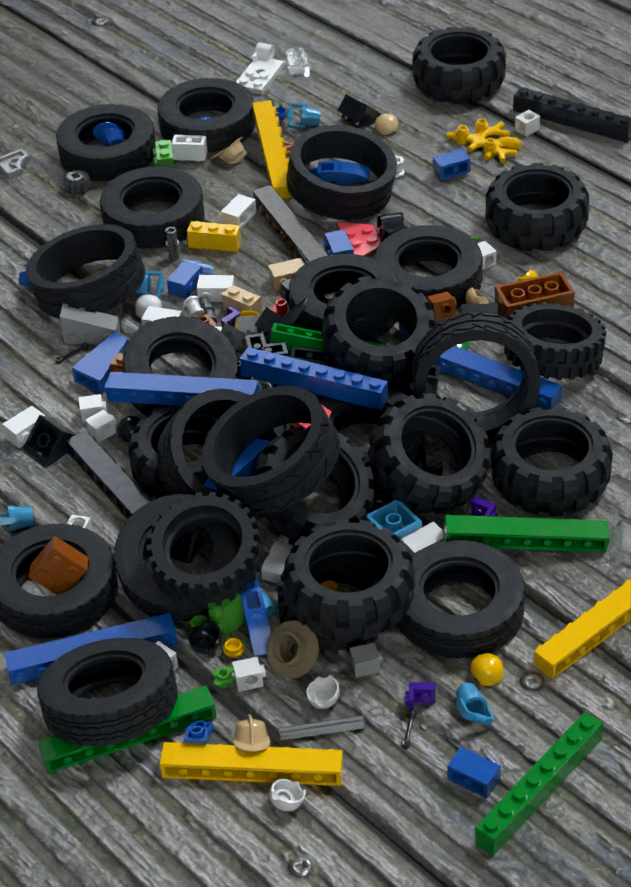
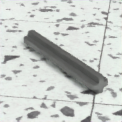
(321, 727)

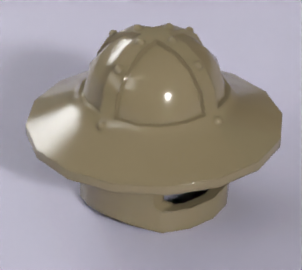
(292, 649)

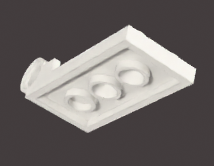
(261, 70)

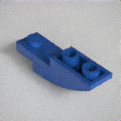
(341, 172)
(256, 618)

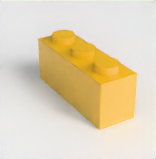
(214, 236)

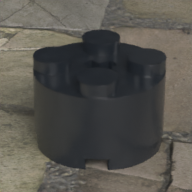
(390, 224)

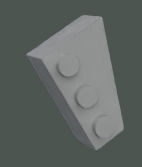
(86, 327)

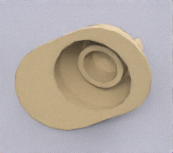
(233, 153)
(251, 735)

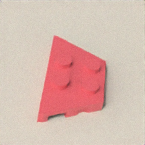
(362, 237)

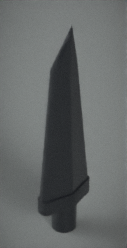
(289, 318)

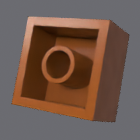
(58, 566)

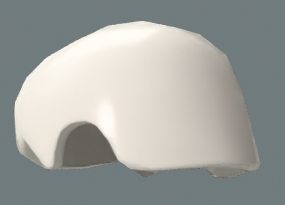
(144, 301)
(323, 692)
(286, 795)

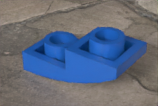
(199, 732)

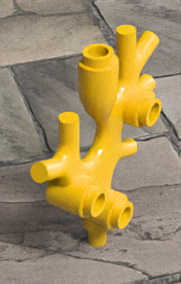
(491, 146)

